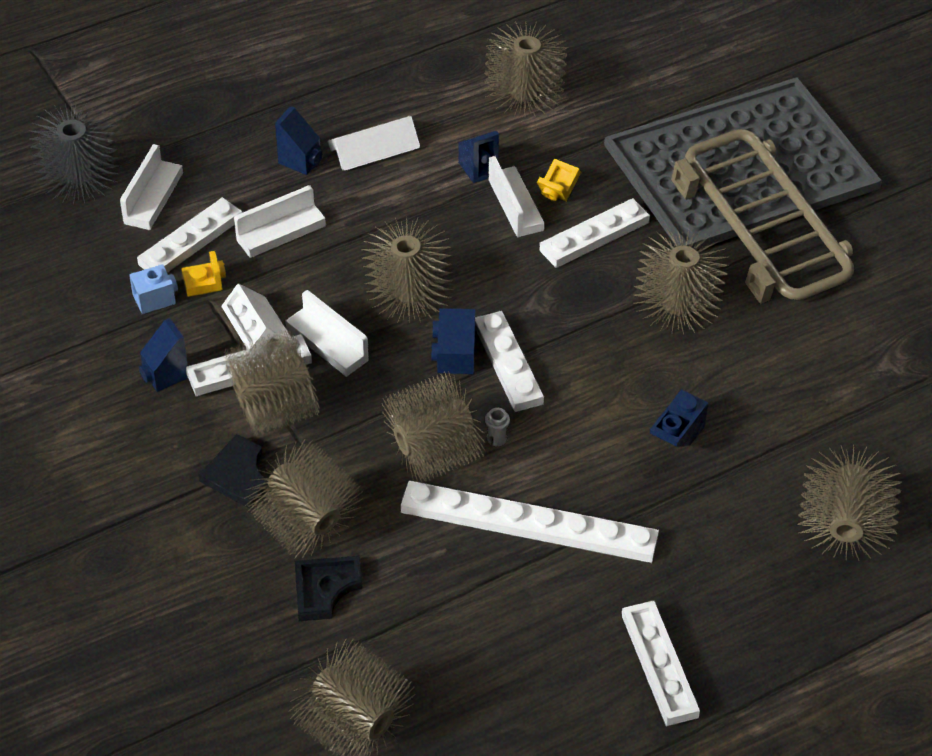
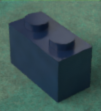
(455, 341)

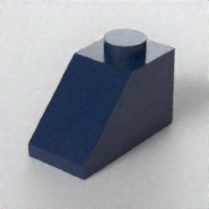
(297, 142)
(475, 155)
(164, 357)

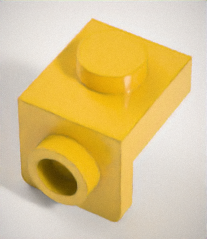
(559, 180)

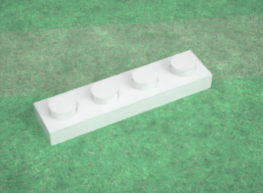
(594, 233)
(190, 236)
(508, 361)
(214, 374)
(660, 663)

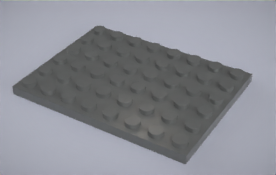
(807, 148)

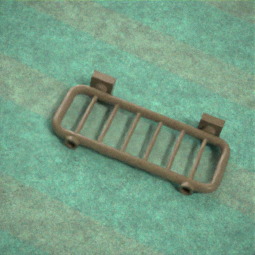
(763, 274)

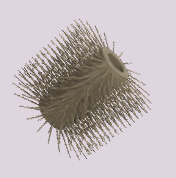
(525, 68)
(407, 269)
(680, 280)
(271, 382)
(433, 426)
(303, 498)
(850, 503)
(352, 702)

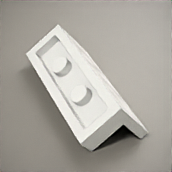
(375, 143)
(149, 190)
(515, 199)
(278, 222)
(253, 317)
(329, 334)

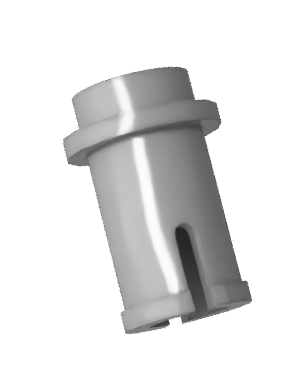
(497, 422)

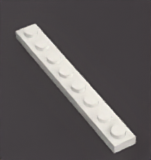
(530, 521)

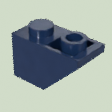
(681, 420)

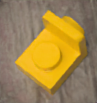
(204, 277)

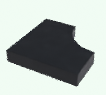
(234, 471)
(323, 583)

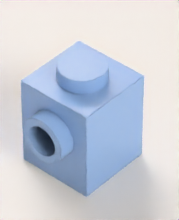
(153, 288)

